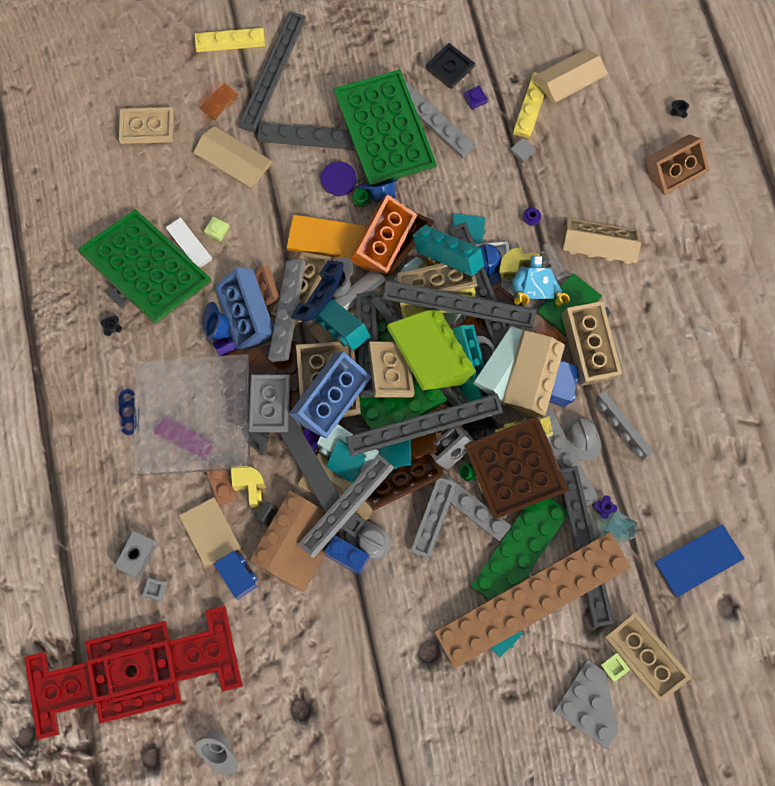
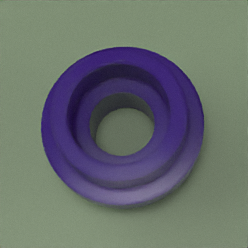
(529, 220)

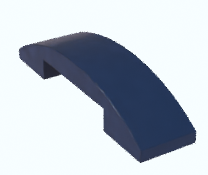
(322, 294)

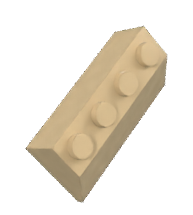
(602, 241)
(591, 343)
(533, 374)

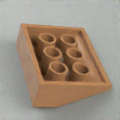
(279, 548)

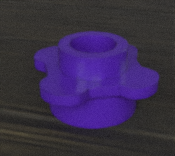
(599, 506)

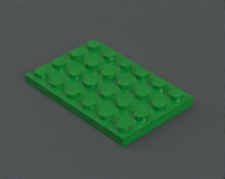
(384, 128)
(144, 266)
(390, 410)

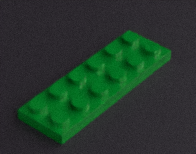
(520, 548)

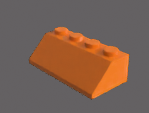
(383, 236)

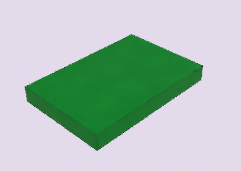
(579, 294)

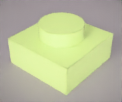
(216, 229)
(614, 667)

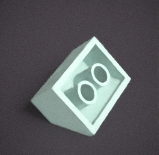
(327, 445)

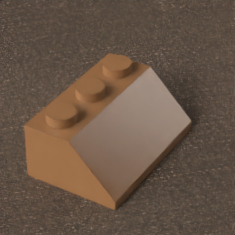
(677, 163)

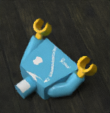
(537, 283)

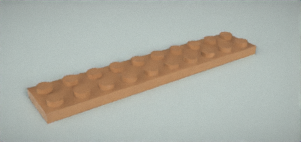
(532, 599)

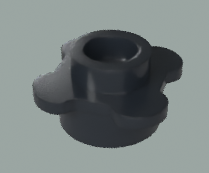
(679, 104)
(106, 325)

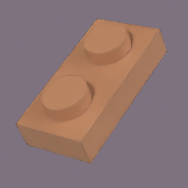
(266, 285)
(222, 486)

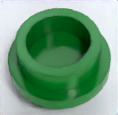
(361, 197)
(467, 471)

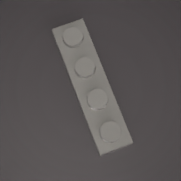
(627, 430)
(434, 517)

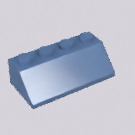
(245, 308)
(330, 394)

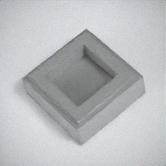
(522, 150)
(154, 589)

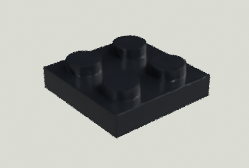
(450, 65)

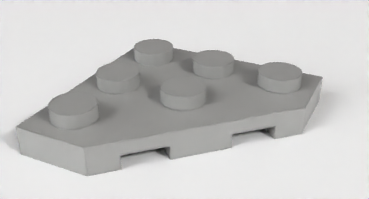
(589, 705)

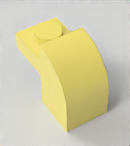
(513, 261)
(249, 480)

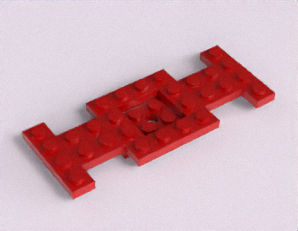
(158, 665)

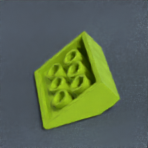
(431, 350)

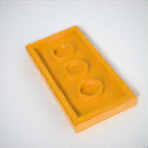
(323, 236)

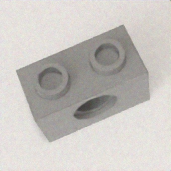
(451, 446)
(136, 566)

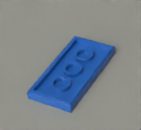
(699, 560)

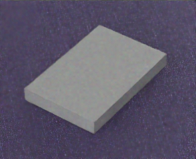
(269, 403)

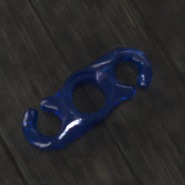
(122, 406)

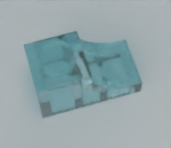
(621, 527)

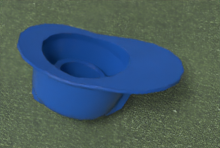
(380, 191)
(492, 262)
(215, 323)

